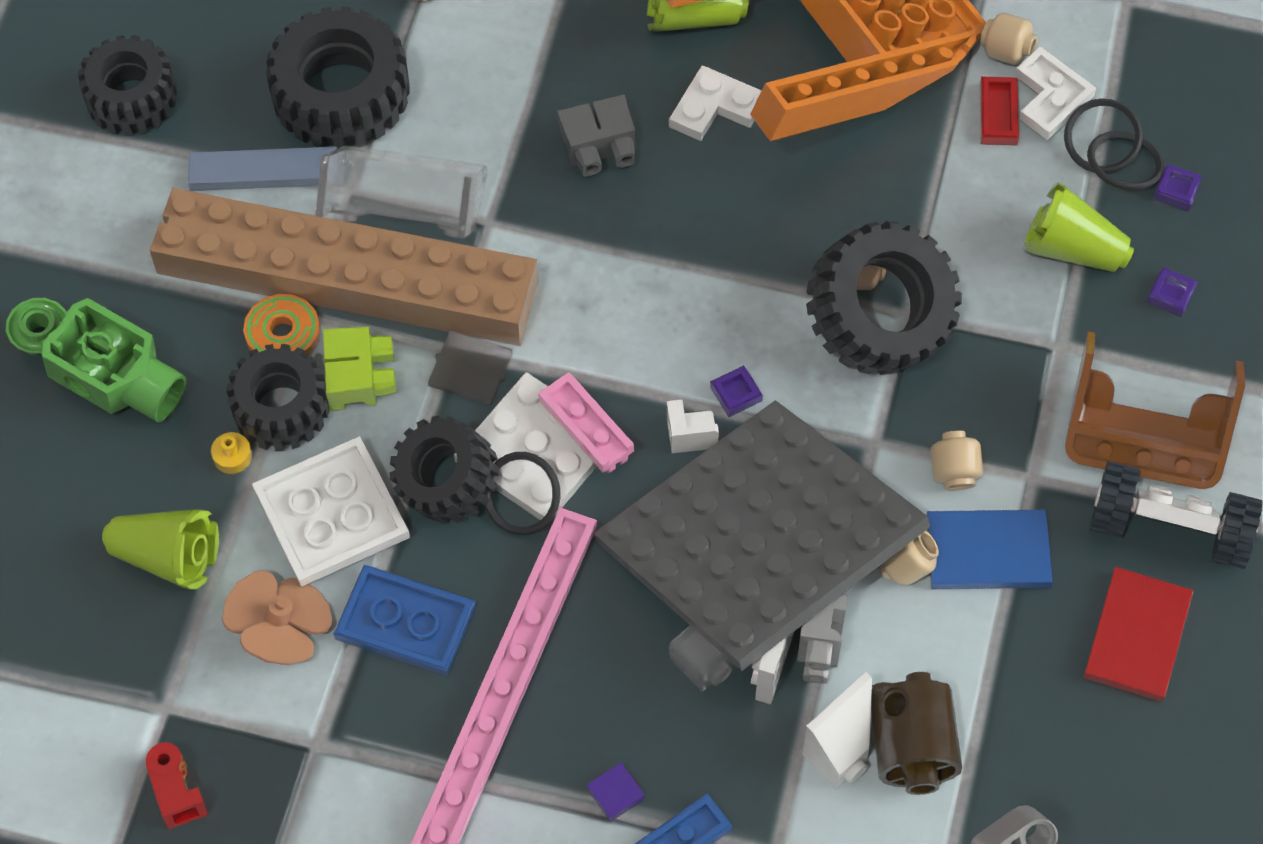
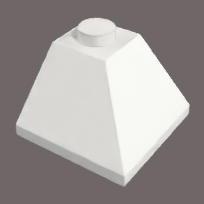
(840, 735)

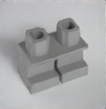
(822, 641)

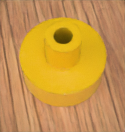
(231, 453)

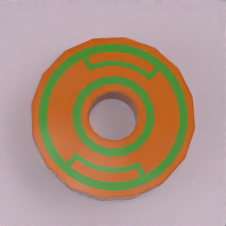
(282, 310)

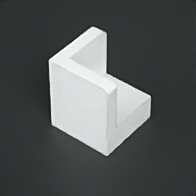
(690, 430)

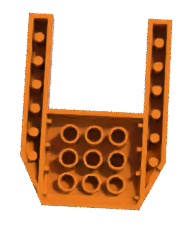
(889, 56)

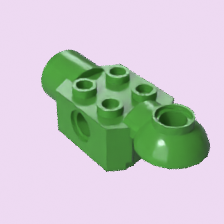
(97, 356)

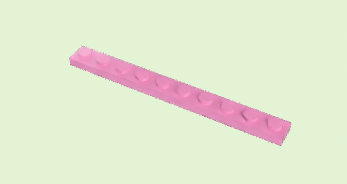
(506, 680)

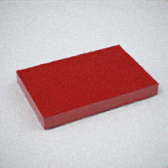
(1138, 634)

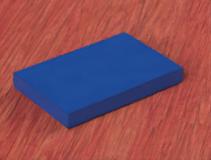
(991, 549)
(405, 620)

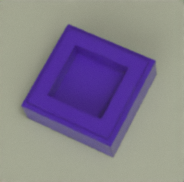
(1177, 187)
(1171, 292)
(736, 391)
(615, 792)

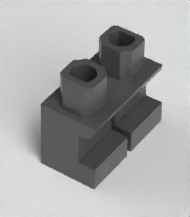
(598, 134)

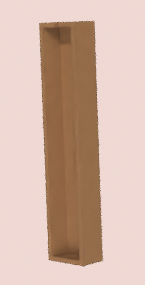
(346, 266)

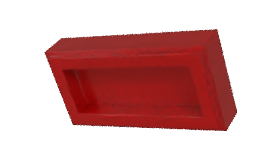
(999, 111)

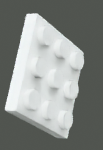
(527, 426)
(330, 511)

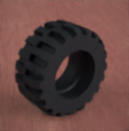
(328, 41)
(920, 270)

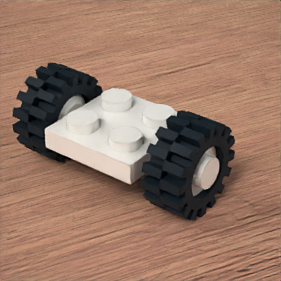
(1233, 530)

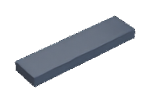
(255, 168)

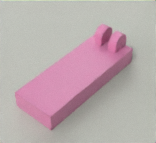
(586, 423)

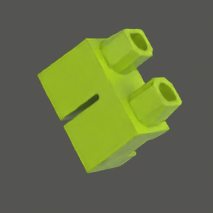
(350, 366)

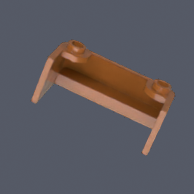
(1159, 444)

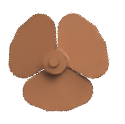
(266, 615)

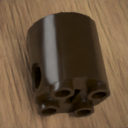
(915, 733)

